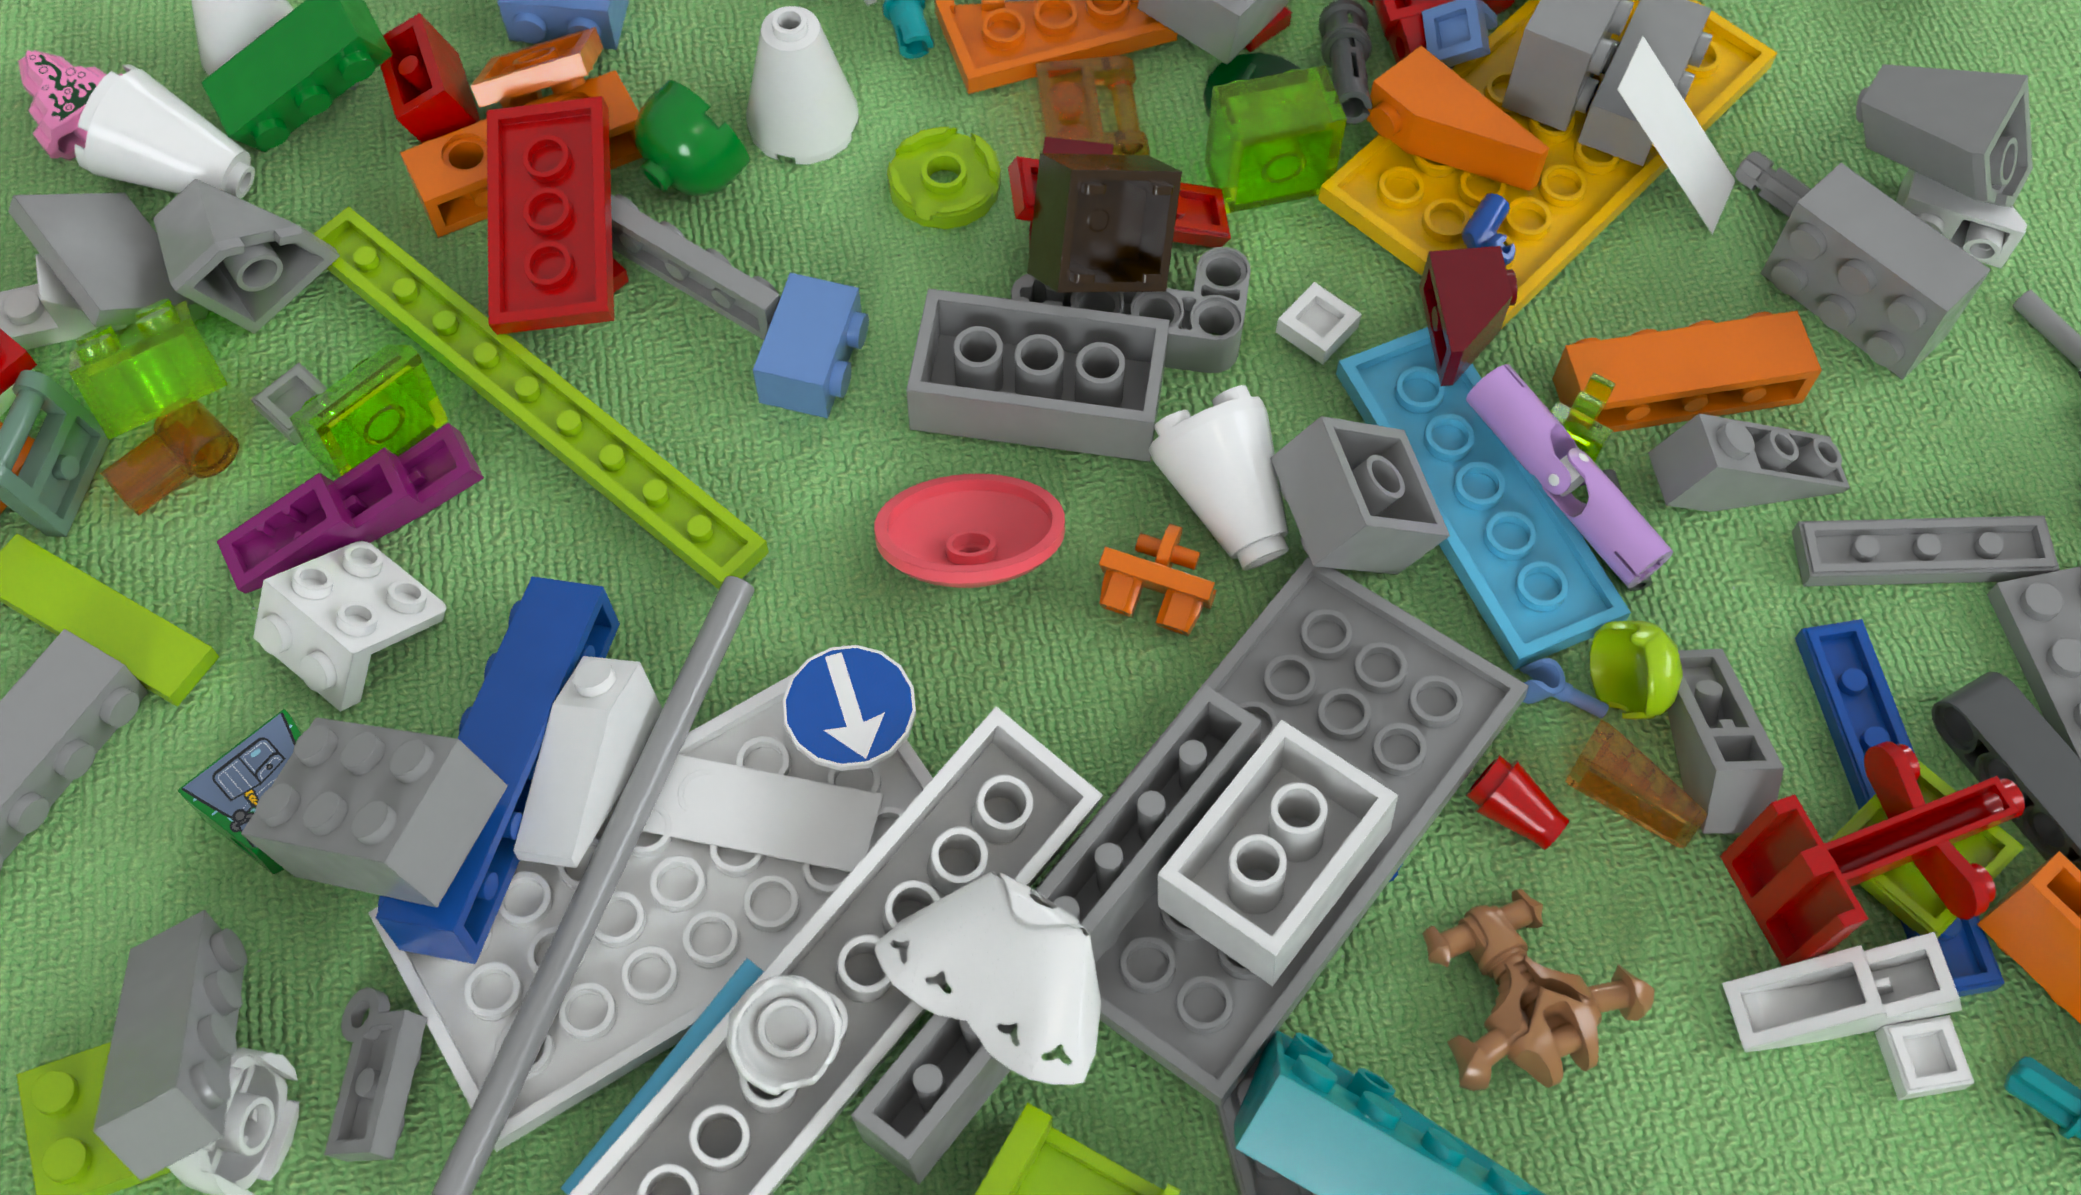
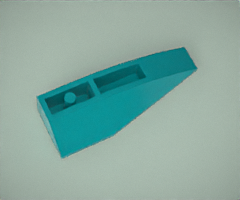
(1351, 1133)

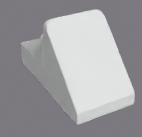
(43, 312)

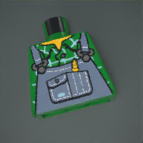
(233, 784)

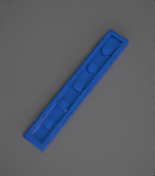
(1864, 714)

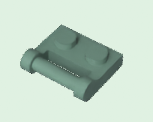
(60, 459)

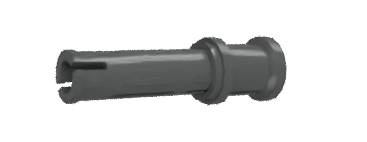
(1346, 50)

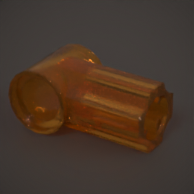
(183, 445)

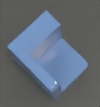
(1458, 30)

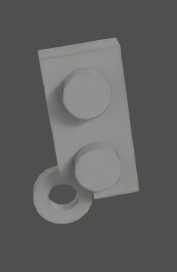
(376, 1078)

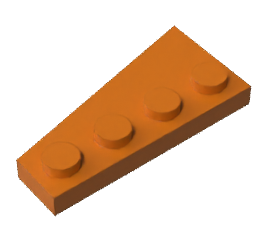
(1004, 40)

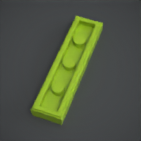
(66, 598)

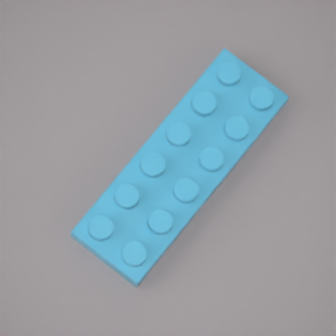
(1506, 536)

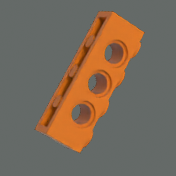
(452, 169)

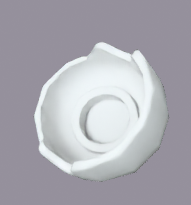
(783, 1033)

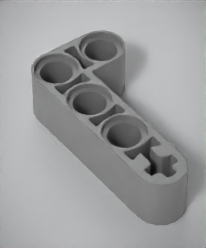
(1190, 313)

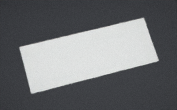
(1676, 134)
(769, 814)

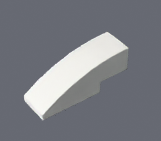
(1842, 994)

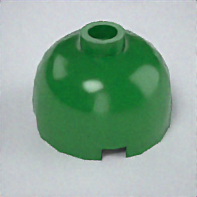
(685, 145)

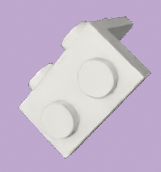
(338, 612)

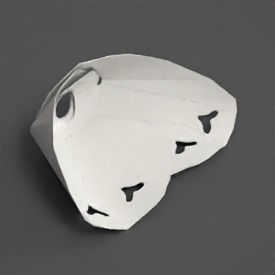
(1007, 963)

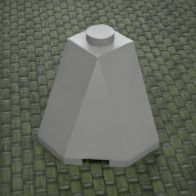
(1952, 127)
(236, 255)

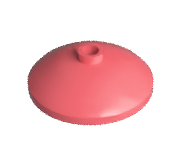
(969, 529)

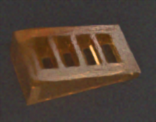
(1634, 787)

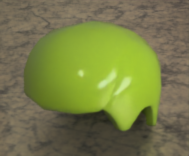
(1635, 668)

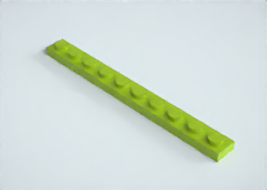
(542, 403)

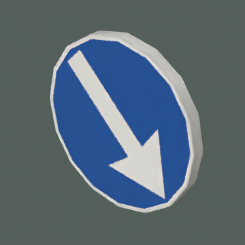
(849, 707)

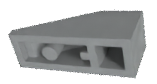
(1721, 744)

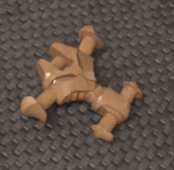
(1538, 1009)

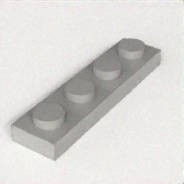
(695, 271)

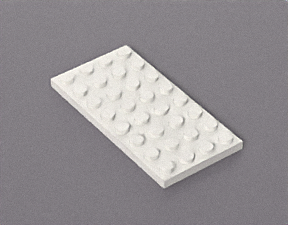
(665, 940)

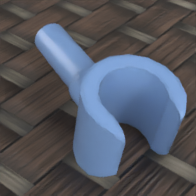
(1550, 681)

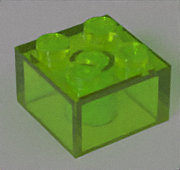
(1274, 137)
(145, 367)

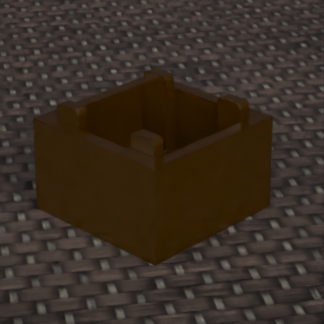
(1103, 222)

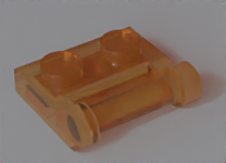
(1072, 107)

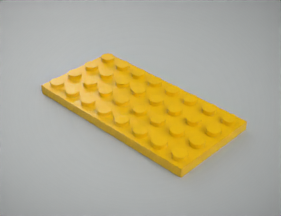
(1424, 205)

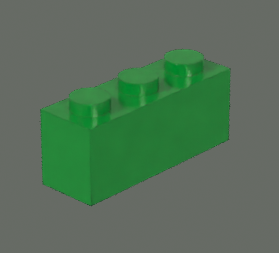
(295, 70)

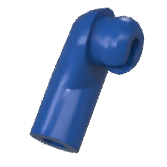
(1484, 223)

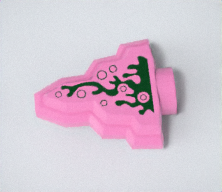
(58, 100)

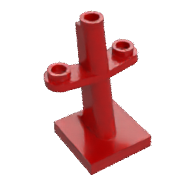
(1804, 886)

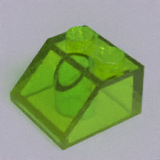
(373, 407)

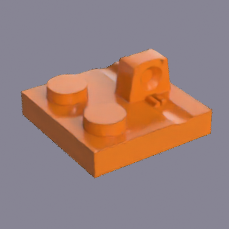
(521, 74)

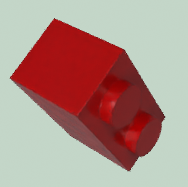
(427, 81)

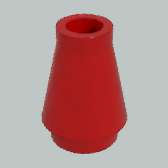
(1515, 801)

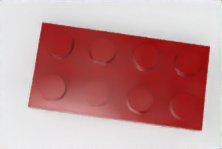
(549, 216)

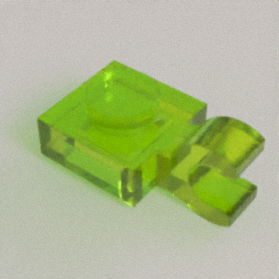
(1582, 417)

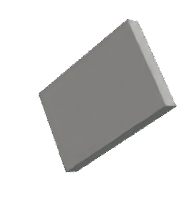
(99, 253)

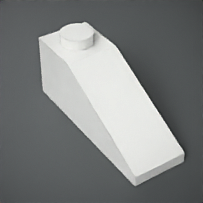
(586, 758)

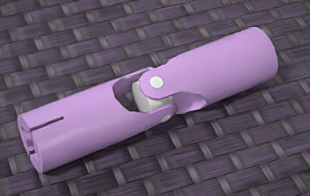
(1553, 457)

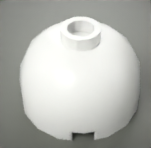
(256, 1128)

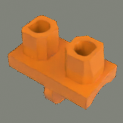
(1183, 592)

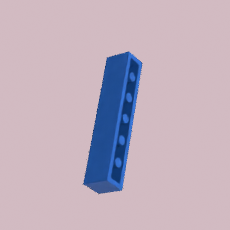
(505, 730)

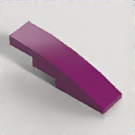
(356, 507)

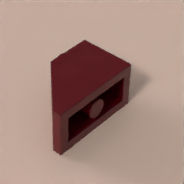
(1465, 304)

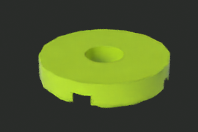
(948, 203)

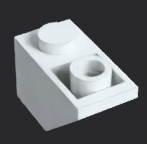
(1975, 226)

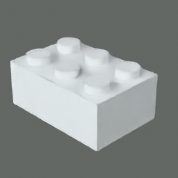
(1276, 851)

